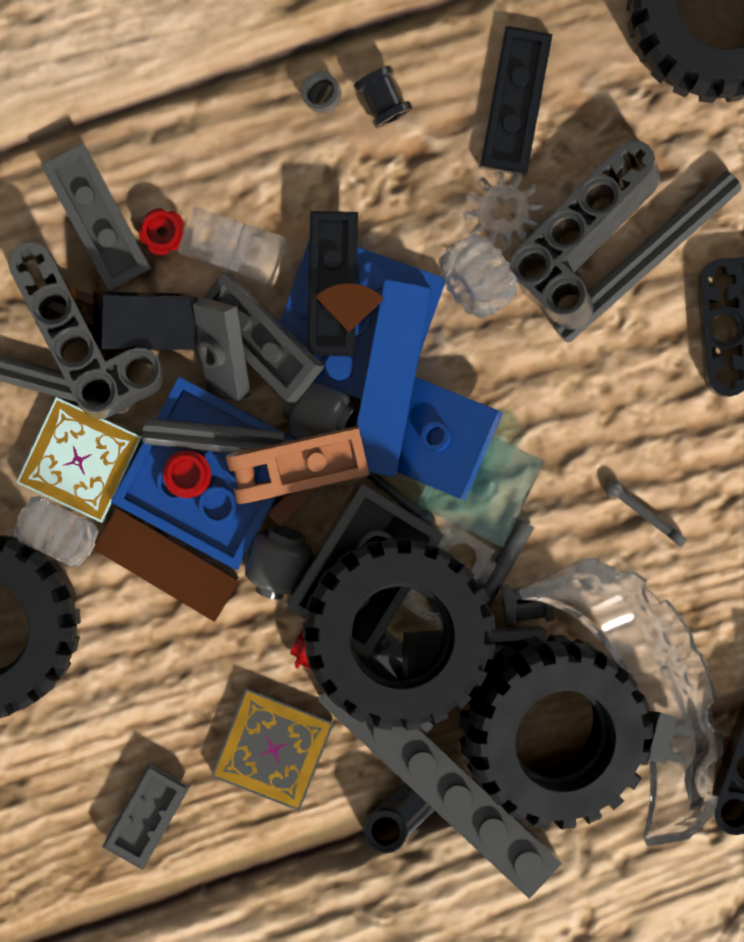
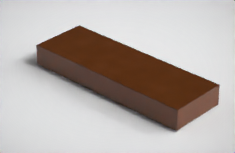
(166, 564)

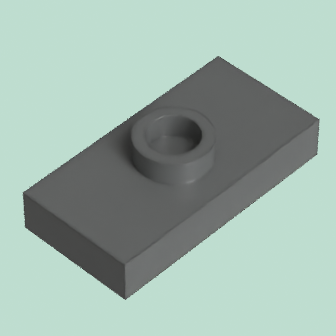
(221, 349)
(146, 815)

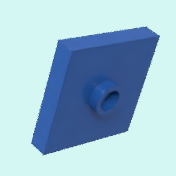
(445, 438)

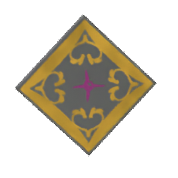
(272, 748)

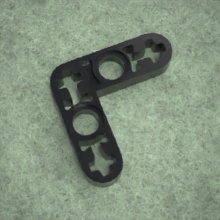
(735, 268)

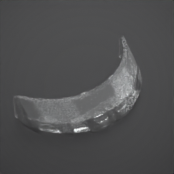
(661, 656)

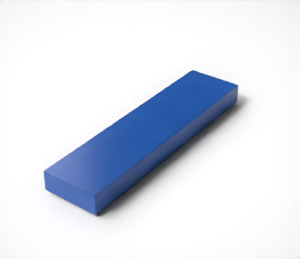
(392, 374)

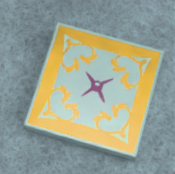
(79, 460)

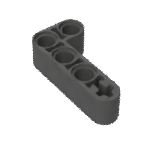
(594, 230)
(73, 328)

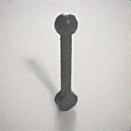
(614, 489)
(424, 515)

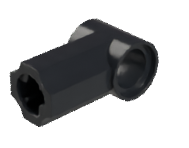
(406, 809)

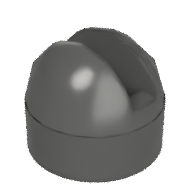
(315, 88)

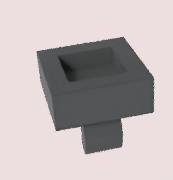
(663, 731)

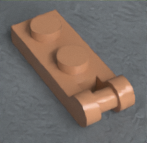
(299, 464)

